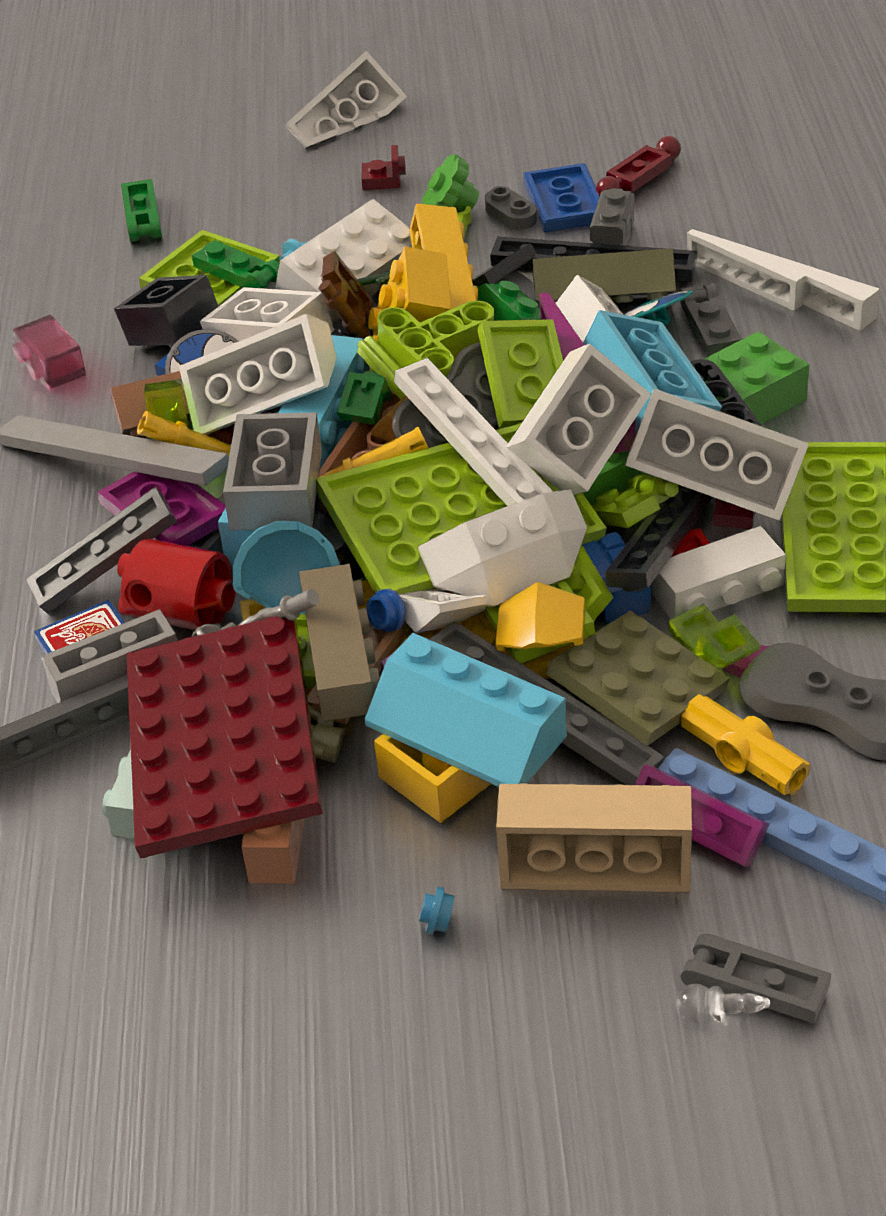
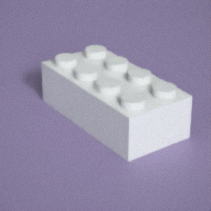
(364, 241)

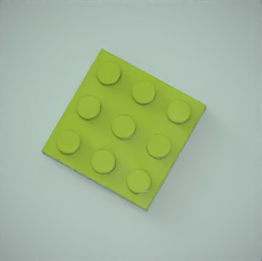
(181, 264)

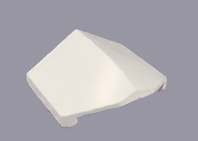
(436, 609)

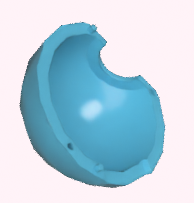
(272, 558)

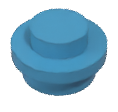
(436, 910)

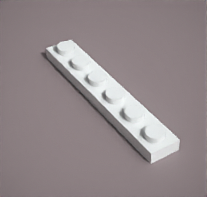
(469, 432)

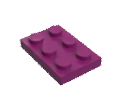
(192, 505)

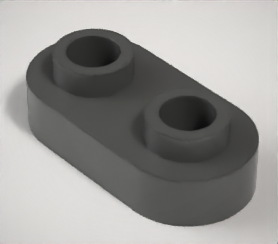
(510, 208)

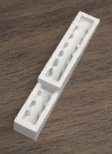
(786, 280)

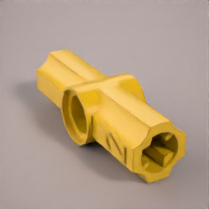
(745, 745)

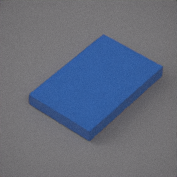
(562, 196)

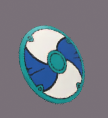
(658, 305)

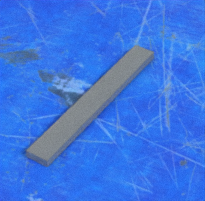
(114, 450)

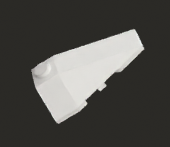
(350, 101)

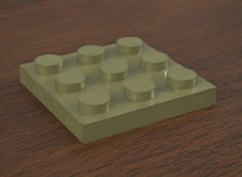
(636, 676)

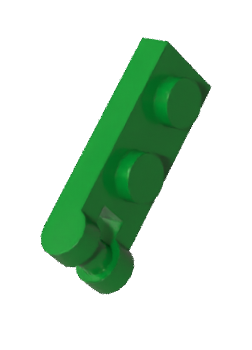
(141, 210)
(235, 266)

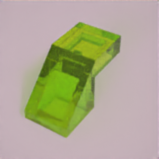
(713, 640)

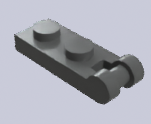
(709, 319)
(786, 983)

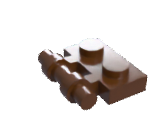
(345, 295)

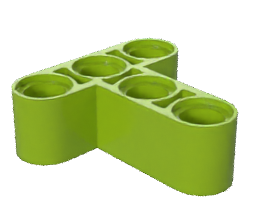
(435, 338)

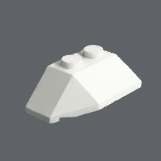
(508, 548)

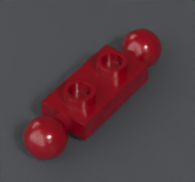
(641, 166)

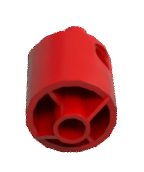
(180, 580)

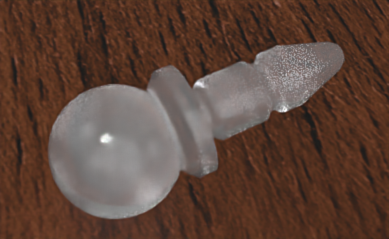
(698, 1003)

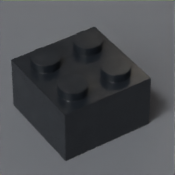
(166, 310)

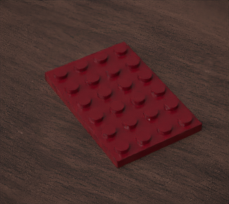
(220, 736)

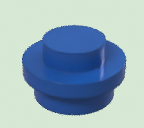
(386, 610)

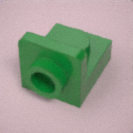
(363, 397)

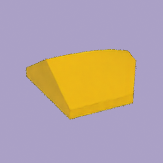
(540, 618)

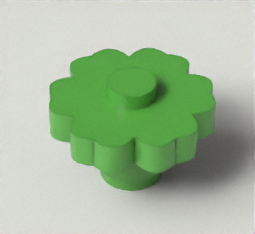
(449, 185)

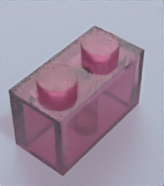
(48, 352)

